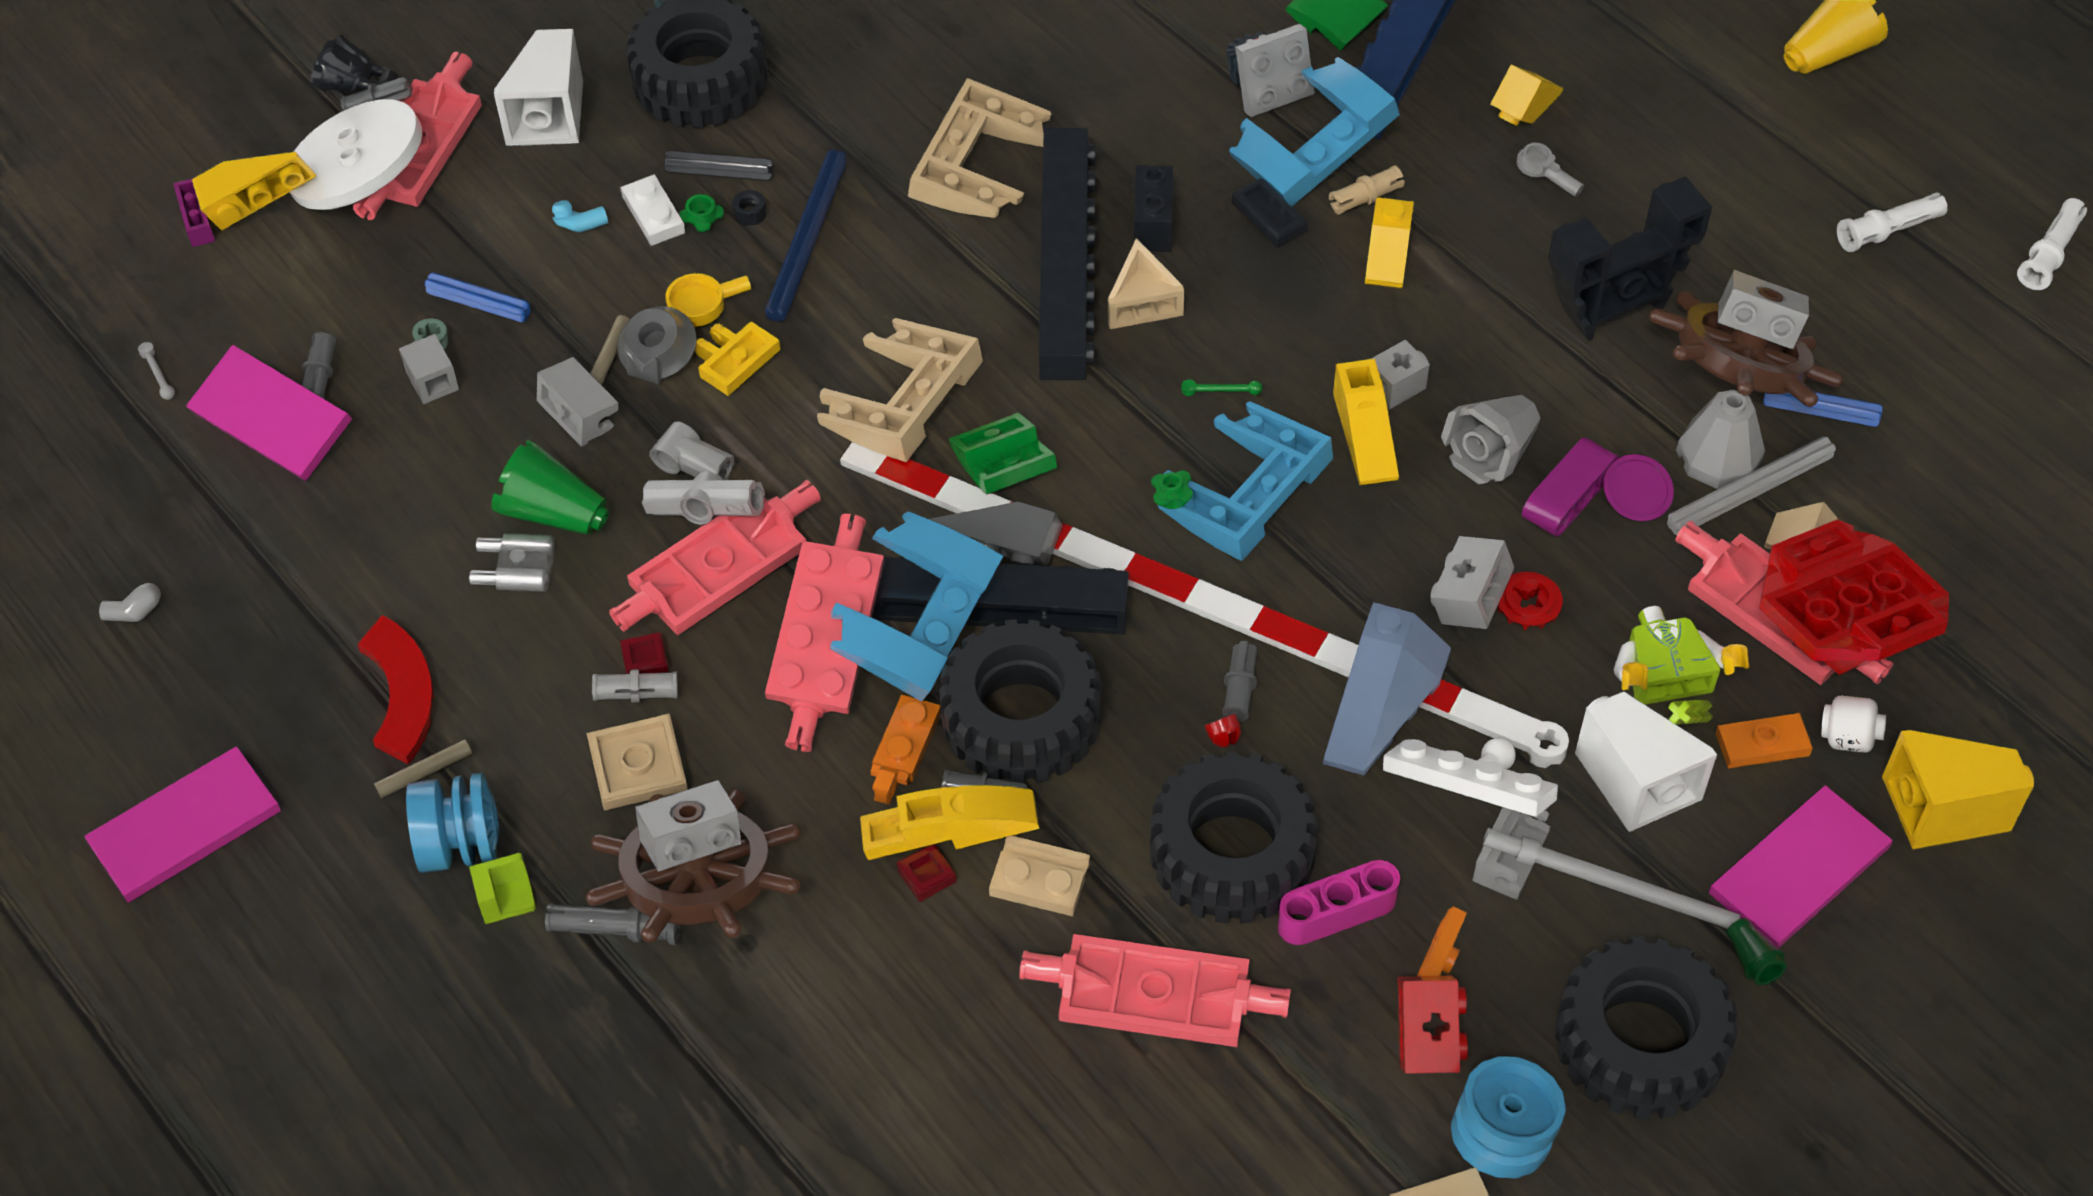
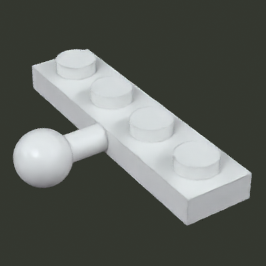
(1480, 779)

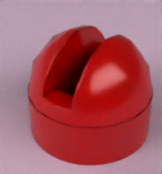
(1224, 731)

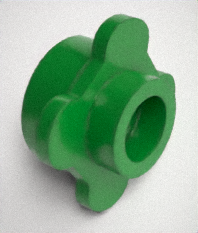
(701, 212)
(1172, 489)

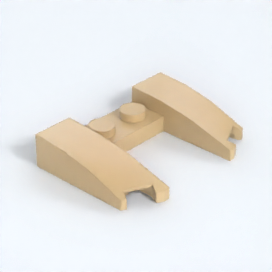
(976, 110)
(897, 428)

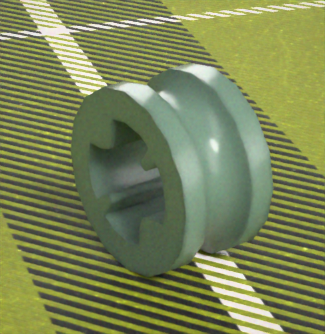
(431, 326)

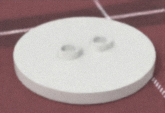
(357, 153)

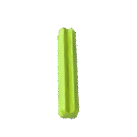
(1690, 712)

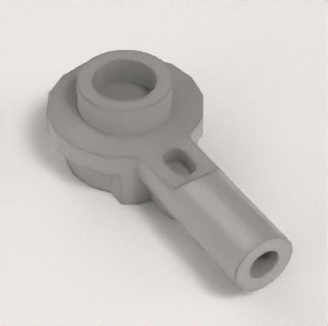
(1538, 161)

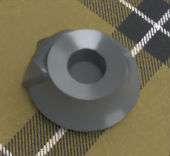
(656, 343)

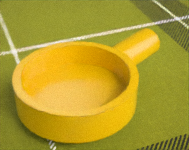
(702, 296)

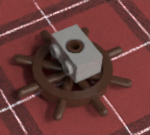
(1750, 338)
(691, 842)

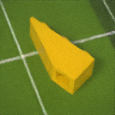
(246, 185)
(1365, 421)

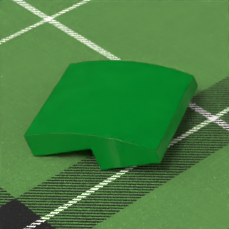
(1336, 19)
(1002, 453)

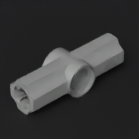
(703, 498)

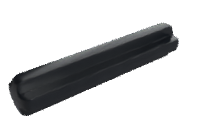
(718, 165)

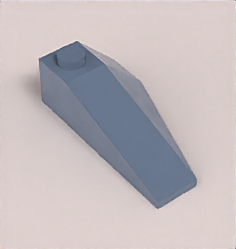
(1389, 679)

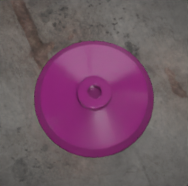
(1638, 487)

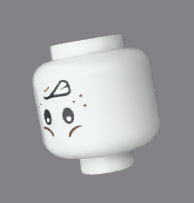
(1853, 724)

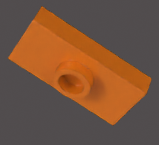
(1763, 740)
(1441, 952)

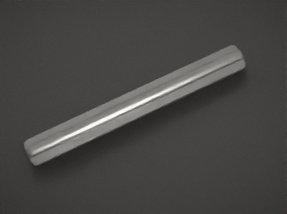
(1752, 484)

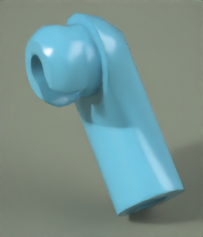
(578, 221)

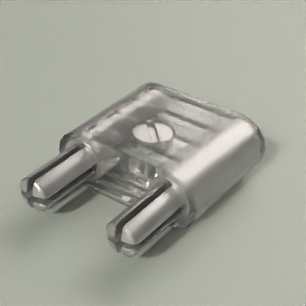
(522, 562)

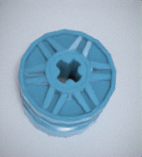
(448, 823)

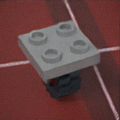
(1270, 68)

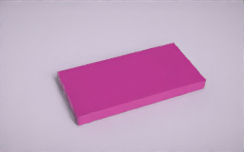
(269, 412)
(182, 824)
(1801, 866)

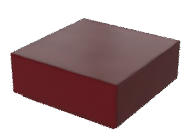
(644, 654)
(926, 872)

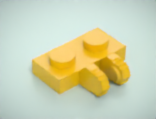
(737, 358)

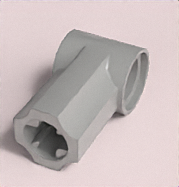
(684, 451)

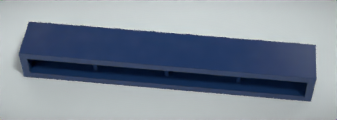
(1403, 44)

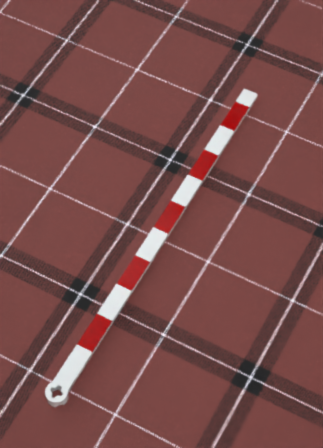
(1218, 605)

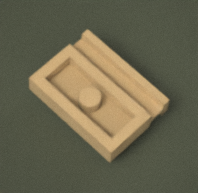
(1039, 875)

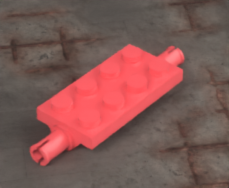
(444, 117)
(716, 563)
(1734, 586)
(804, 666)
(1154, 989)

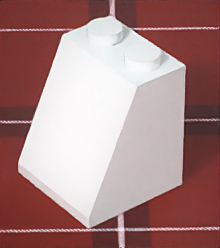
(542, 91)
(1642, 760)

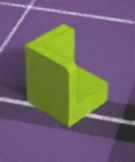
(503, 888)

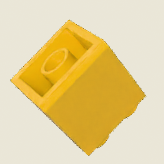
(1954, 788)

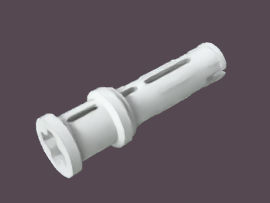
(1879, 224)
(2049, 252)

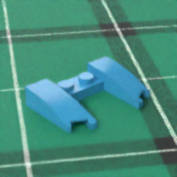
(1364, 114)
(1289, 455)
(916, 660)

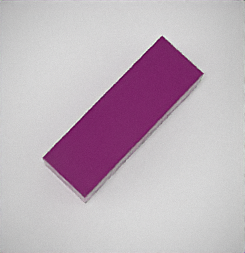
(195, 221)

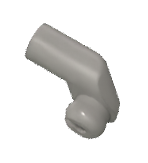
(133, 607)

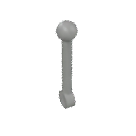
(147, 351)

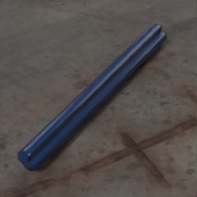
(805, 236)

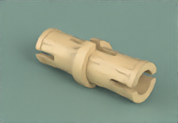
(1366, 189)

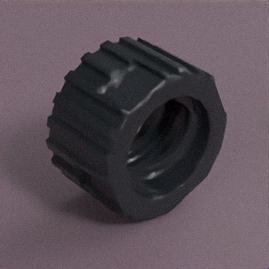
(746, 199)

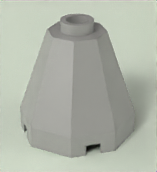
(1490, 436)
(1722, 440)

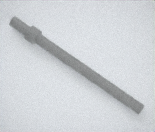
(1529, 852)

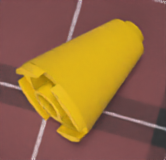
(1834, 33)

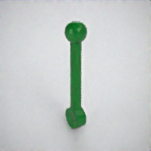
(1190, 387)

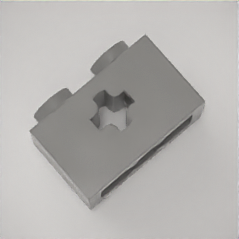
(1472, 582)

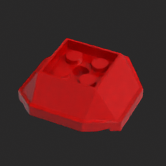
(1850, 596)

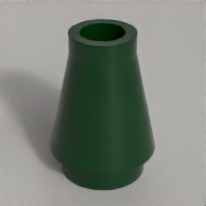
(1757, 954)

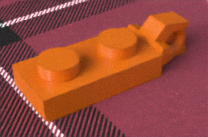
(903, 746)

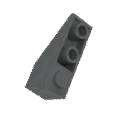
(1011, 530)

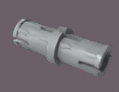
(635, 686)

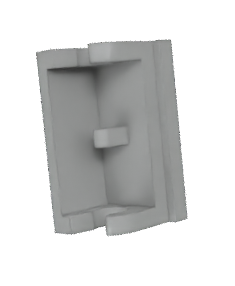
(575, 400)
(1499, 869)

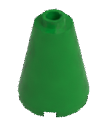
(548, 493)

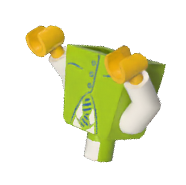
(1673, 659)

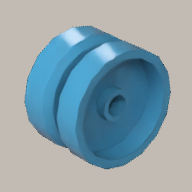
(1507, 1117)

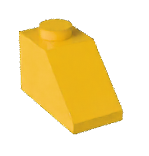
(1524, 95)
(1389, 242)

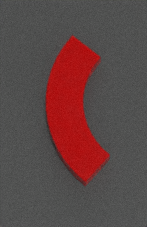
(409, 689)

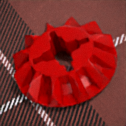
(1528, 585)

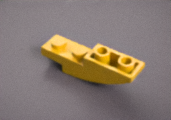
(949, 813)

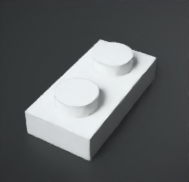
(652, 210)

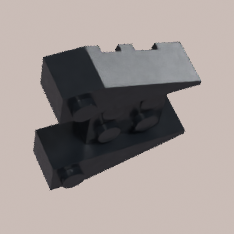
(1609, 280)

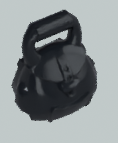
(346, 68)

